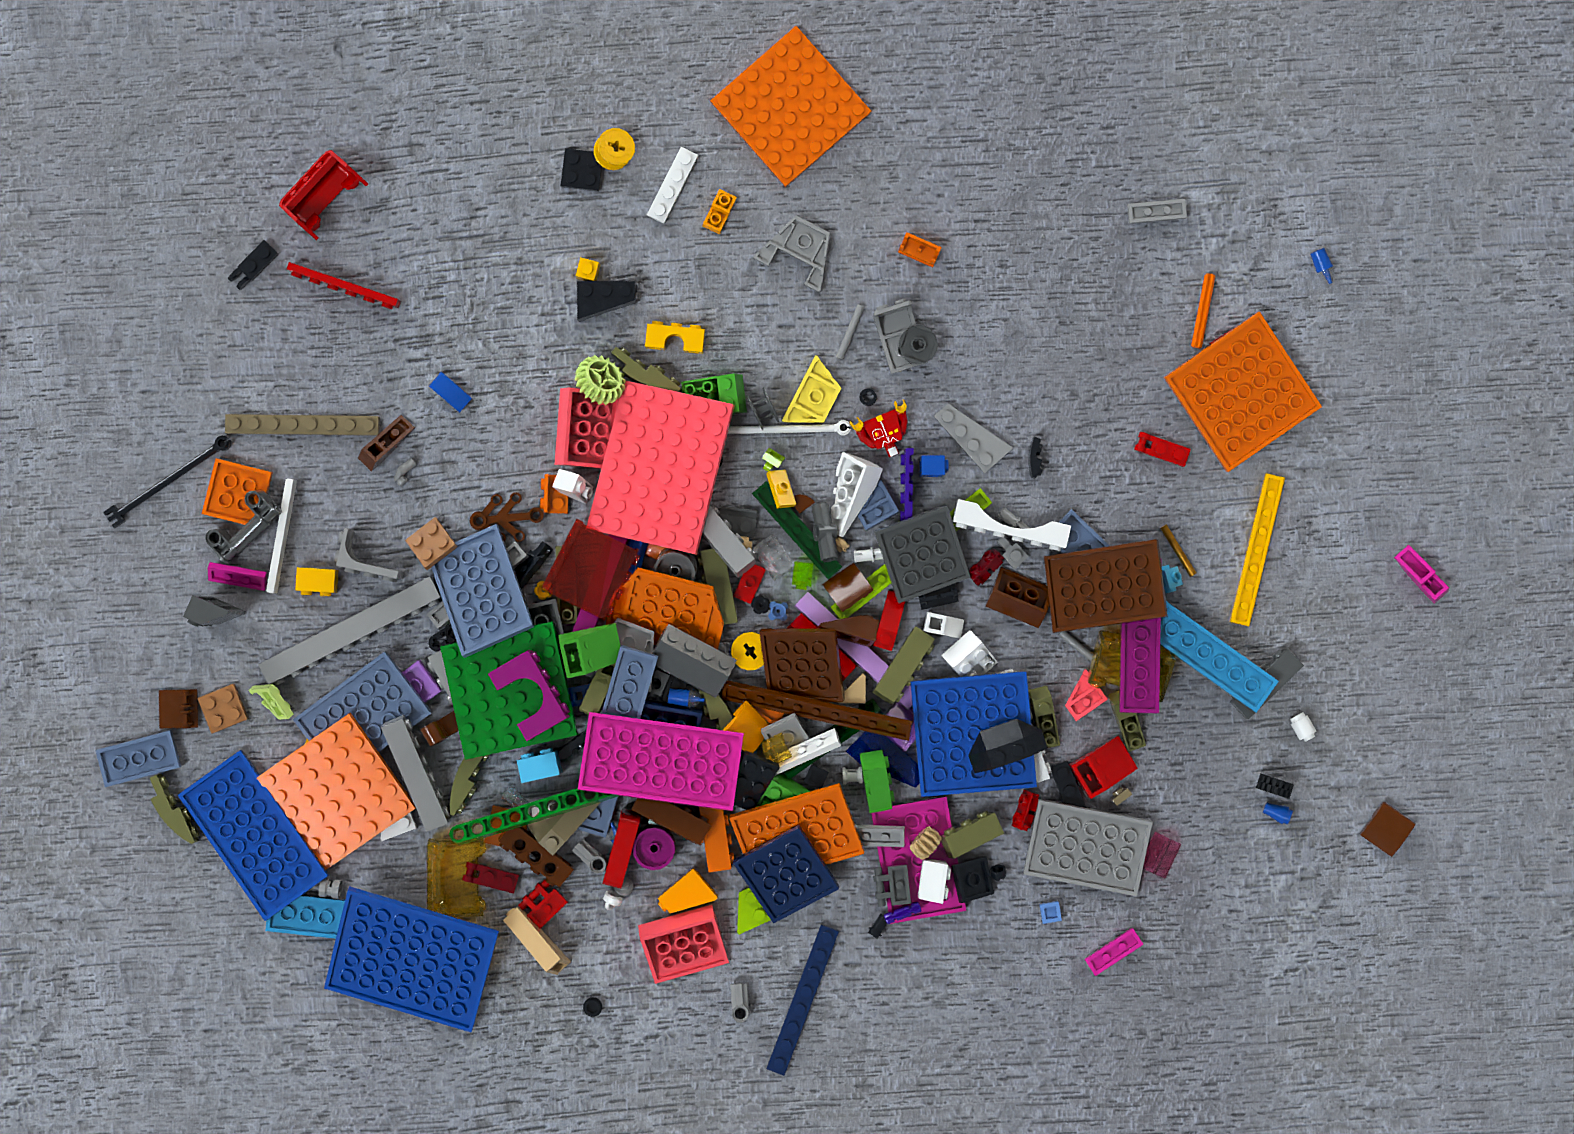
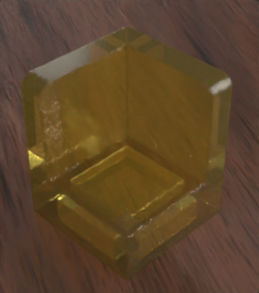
(776, 749)

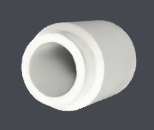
(1303, 727)

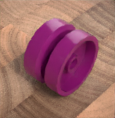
(644, 853)

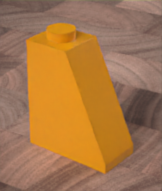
(686, 893)

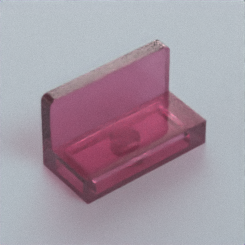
(1160, 855)

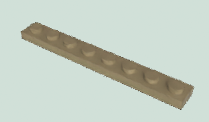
(302, 424)

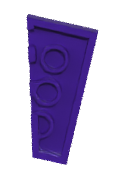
(906, 480)

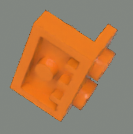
(553, 500)

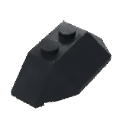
(1005, 745)

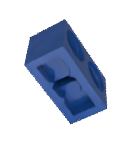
(933, 465)

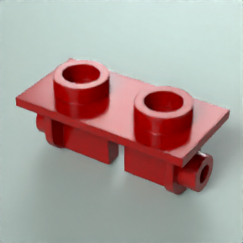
(1022, 818)

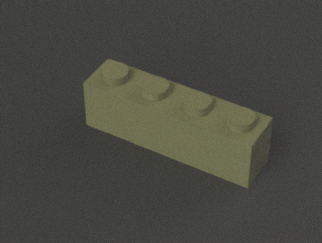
(717, 576)
(903, 666)

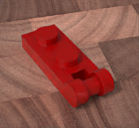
(1162, 449)

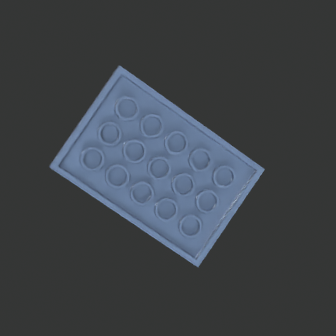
(481, 592)
(372, 696)

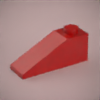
(889, 622)

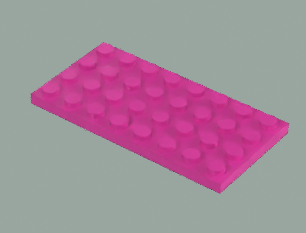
(660, 761)

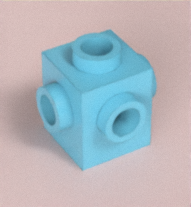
(1171, 578)

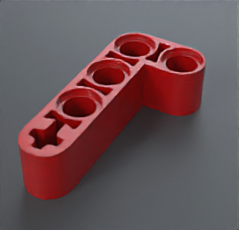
(621, 848)

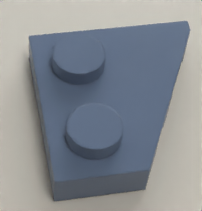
(877, 508)

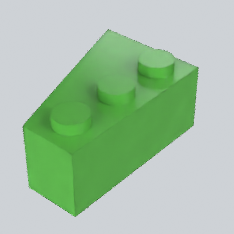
(877, 781)

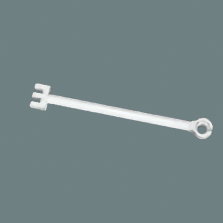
(791, 428)

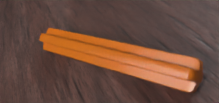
(1203, 310)

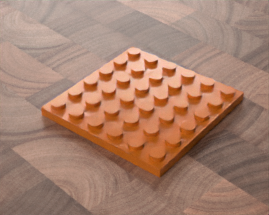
(790, 106)
(1242, 391)
(337, 791)

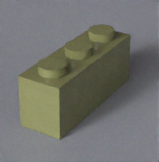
(971, 834)

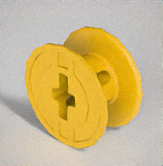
(605, 153)
(738, 651)

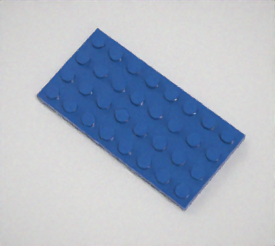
(253, 835)

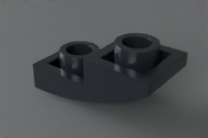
(1034, 463)

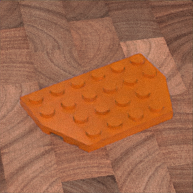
(662, 599)

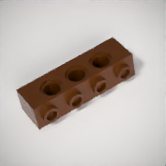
(562, 867)

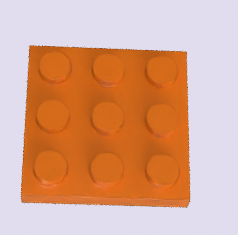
(228, 489)

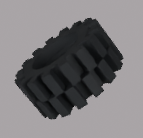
(1274, 786)

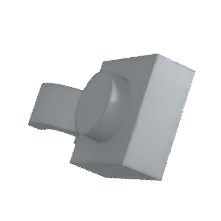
(1013, 554)

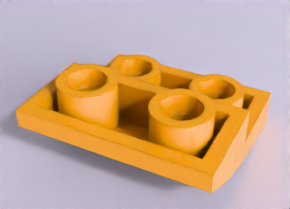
(750, 723)

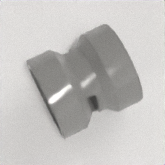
(330, 888)

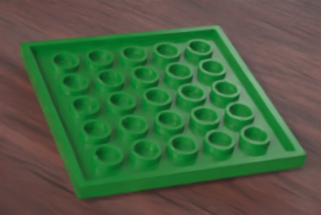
(490, 717)

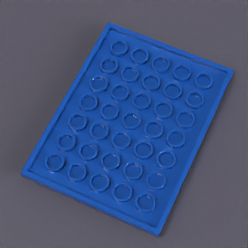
(410, 959)

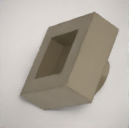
(1120, 795)

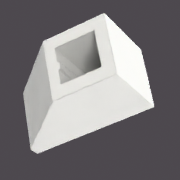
(573, 486)
(943, 625)

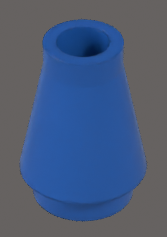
(1278, 812)

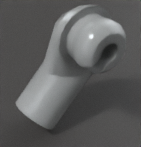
(402, 470)

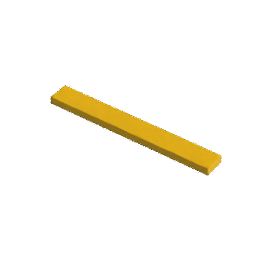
(1257, 549)

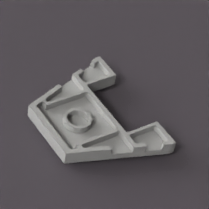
(802, 242)
(635, 637)

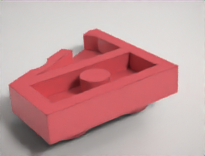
(1084, 698)

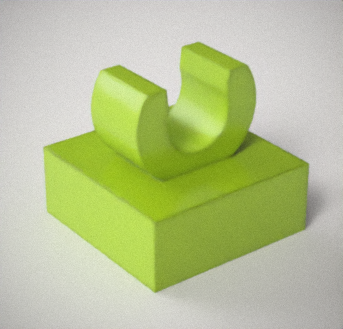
(773, 459)

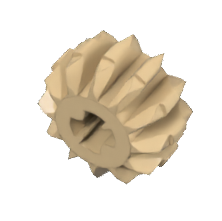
(925, 843)

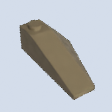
(555, 831)

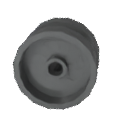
(684, 562)

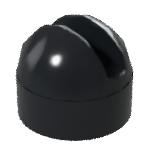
(998, 872)

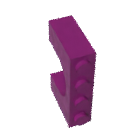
(552, 709)

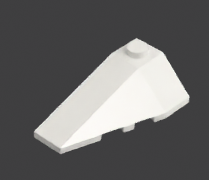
(855, 484)

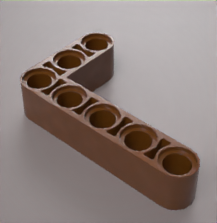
(440, 729)

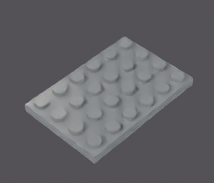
(1087, 847)

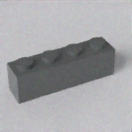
(1282, 668)

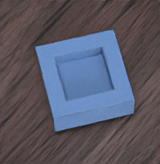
(1050, 912)

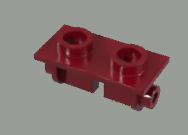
(990, 559)

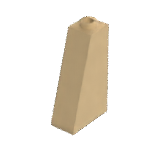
(536, 941)

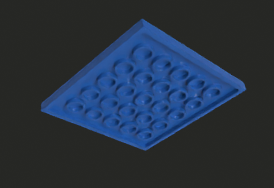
(948, 721)

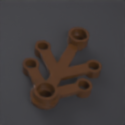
(503, 517)

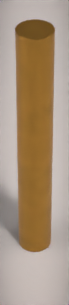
(1178, 550)

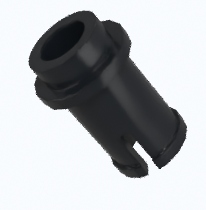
(878, 926)

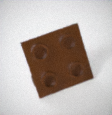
(178, 708)

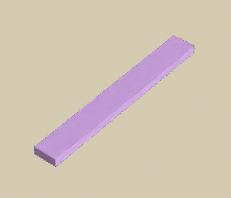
(860, 654)

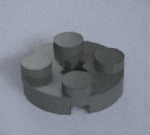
(927, 339)

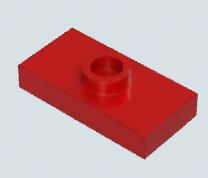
(749, 584)

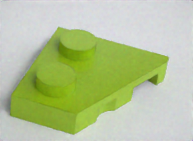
(749, 912)

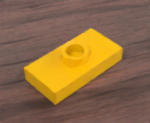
(781, 488)

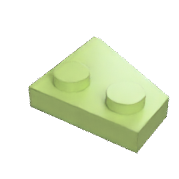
(273, 700)

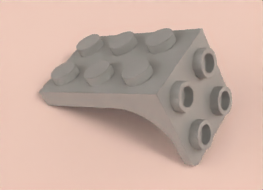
(890, 326)
(347, 559)

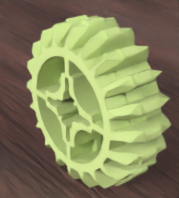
(600, 380)

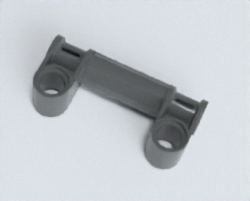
(229, 546)

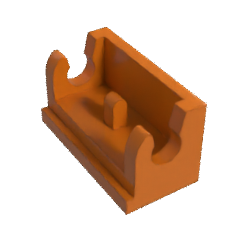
(919, 249)

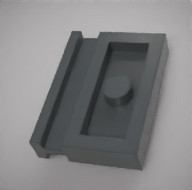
(741, 520)

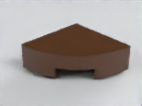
(802, 502)

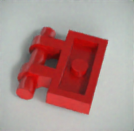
(547, 907)

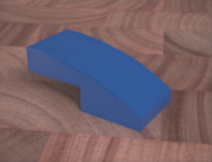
(450, 392)

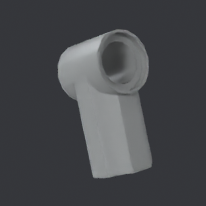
(588, 855)
(739, 999)

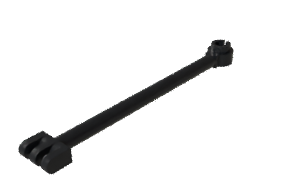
(118, 513)

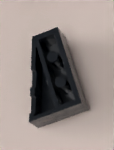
(603, 296)

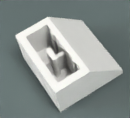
(969, 656)
(933, 880)

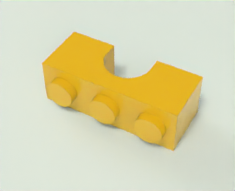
(658, 334)

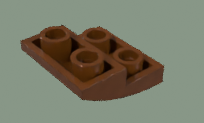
(848, 587)
(1387, 829)

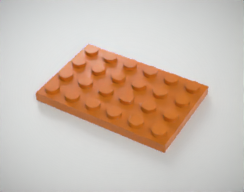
(821, 815)

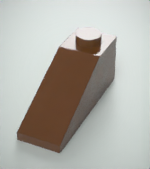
(385, 443)
(854, 629)

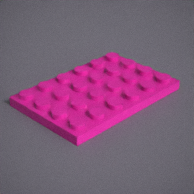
(915, 818)

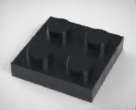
(580, 170)
(972, 879)

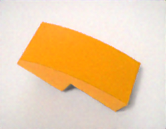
(719, 211)

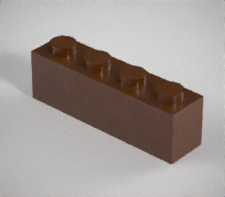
(674, 819)

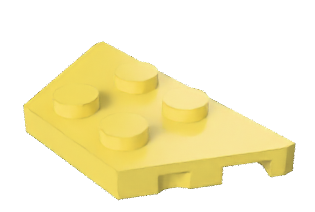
(813, 396)

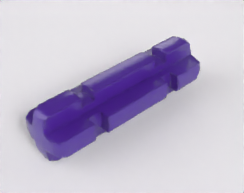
(902, 912)

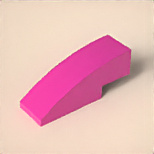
(1421, 574)

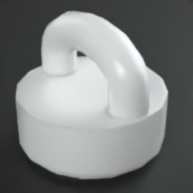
(612, 899)

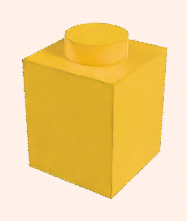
(587, 270)

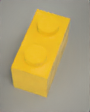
(316, 580)

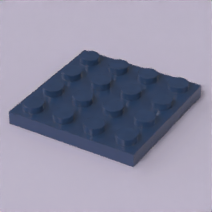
(786, 874)

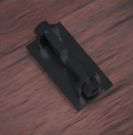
(939, 597)

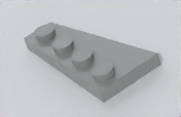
(976, 441)

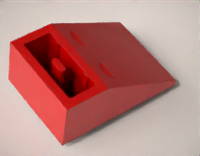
(1103, 767)

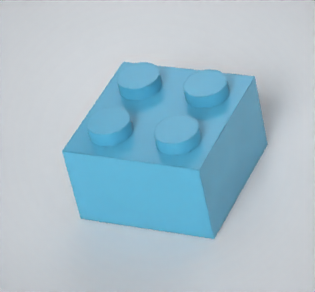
(539, 766)

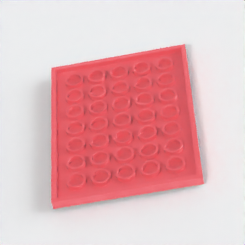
(660, 467)

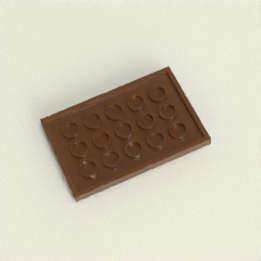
(1105, 586)

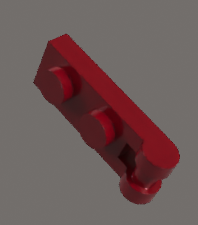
(491, 877)

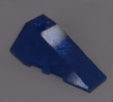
(900, 764)

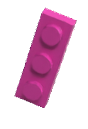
(237, 576)
(1113, 951)

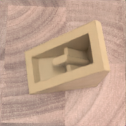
(856, 691)

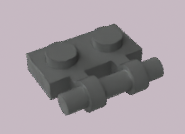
(898, 883)

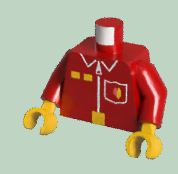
(884, 429)

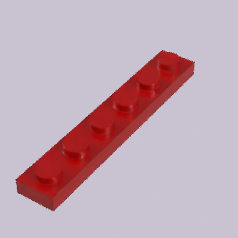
(350, 288)

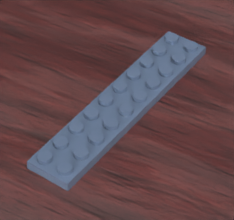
(626, 699)

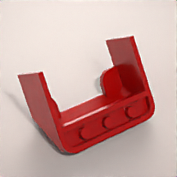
(317, 190)

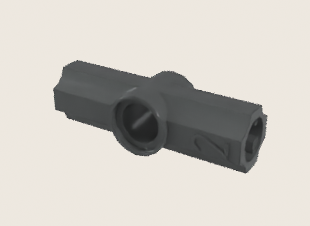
(825, 532)

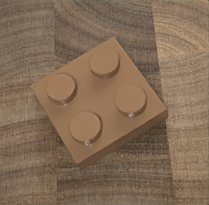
(431, 543)
(223, 708)

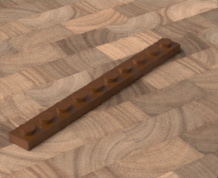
(817, 710)

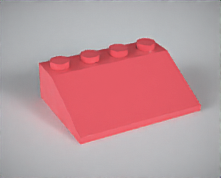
(582, 429)
(683, 944)

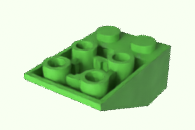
(721, 388)
(589, 649)
(780, 789)

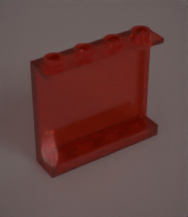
(590, 570)

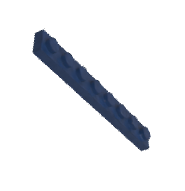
(802, 999)

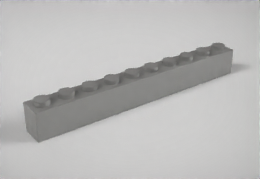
(350, 631)

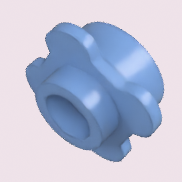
(782, 607)

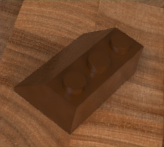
(1019, 597)

